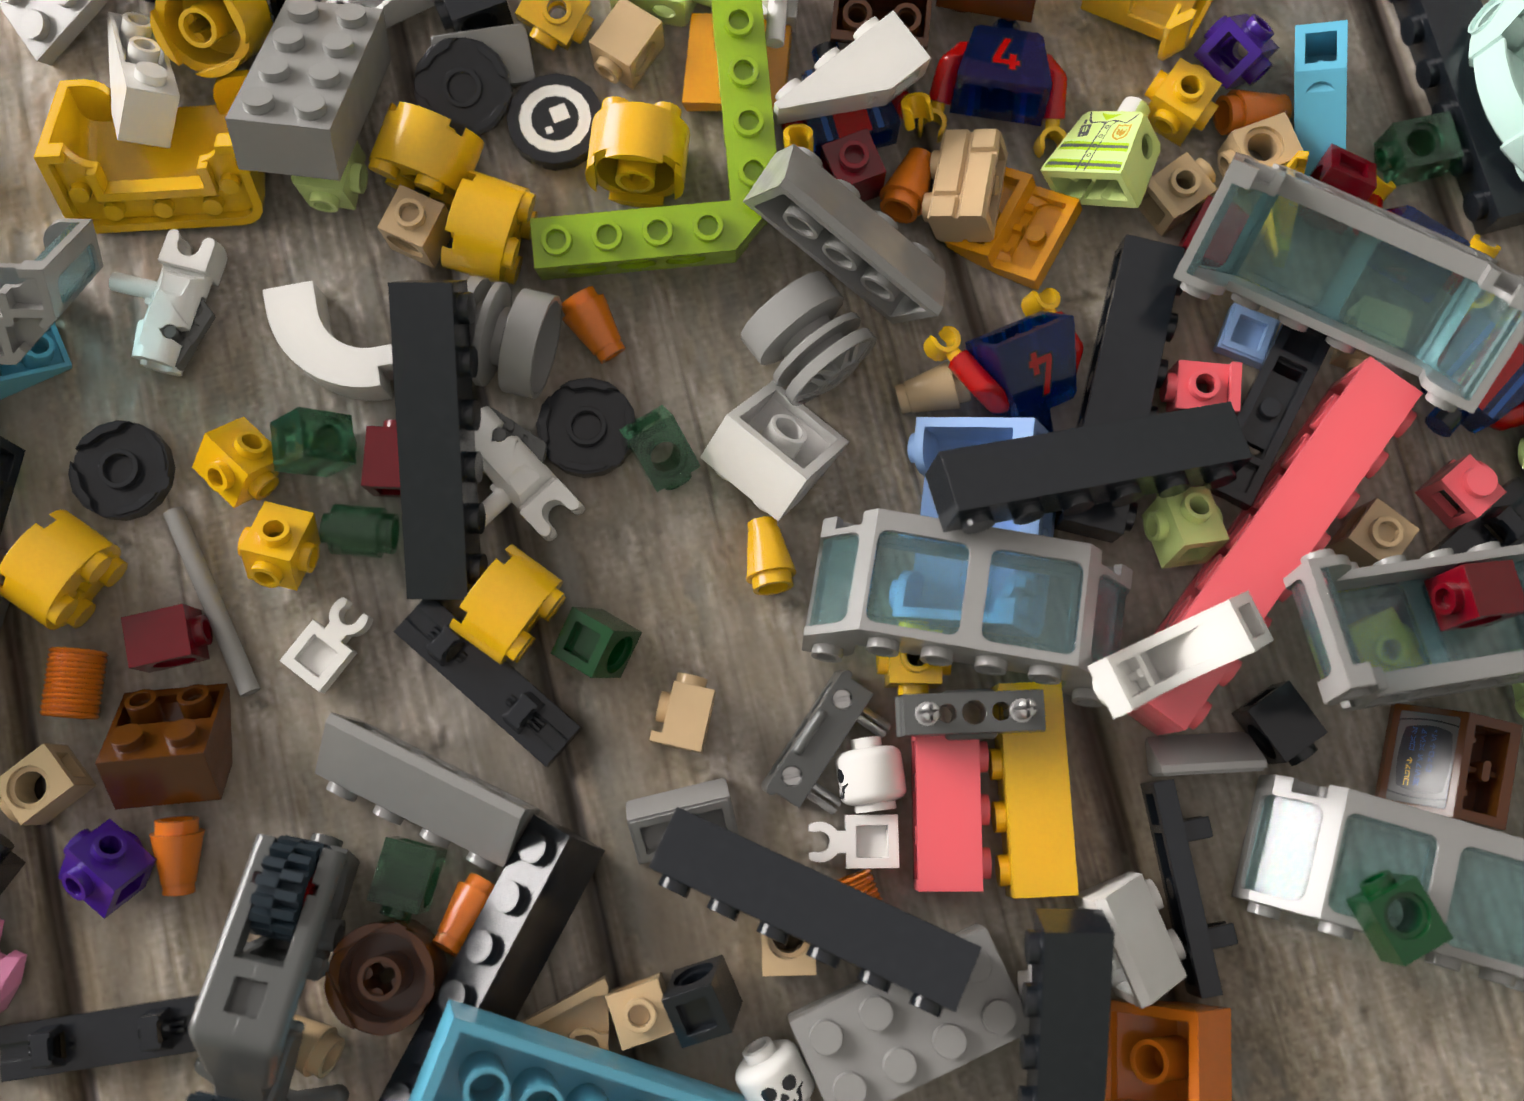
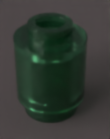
(360, 531)

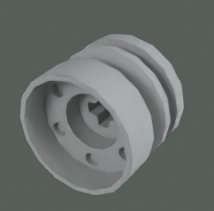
(801, 331)
(514, 337)

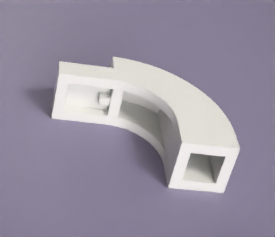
(304, 332)
(1179, 654)

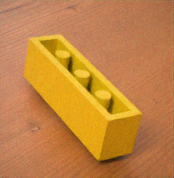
(1034, 804)

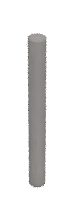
(211, 601)

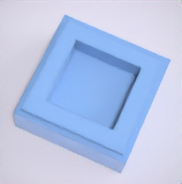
(1246, 335)

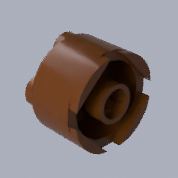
(354, 980)

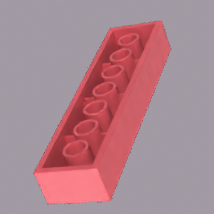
(1289, 518)

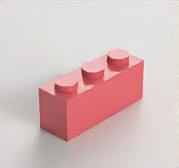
(949, 814)

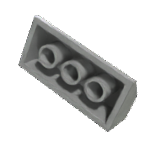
(848, 236)
(422, 790)

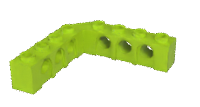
(686, 232)

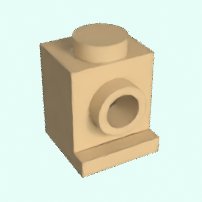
(1168, 204)
(685, 714)

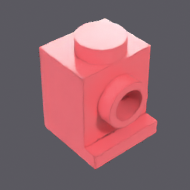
(1222, 383)
(1468, 483)

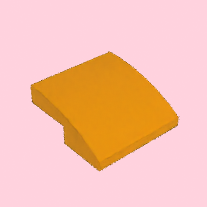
(701, 69)
(1027, 231)

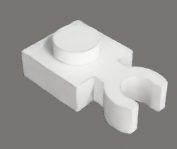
(322, 651)
(866, 841)

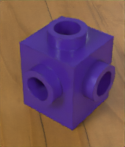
(1221, 51)
(105, 867)

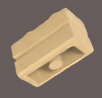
(966, 185)

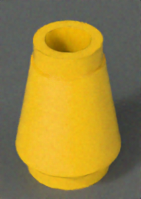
(768, 558)

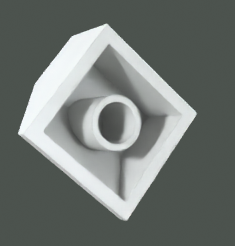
(773, 450)
(1145, 952)

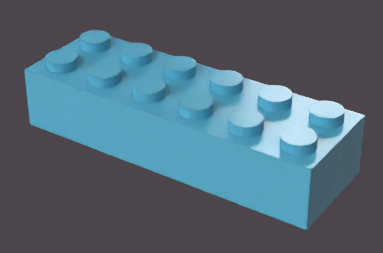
(506, 1060)

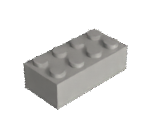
(310, 89)
(881, 1046)

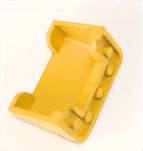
(140, 184)

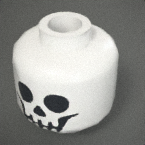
(870, 775)
(774, 1072)

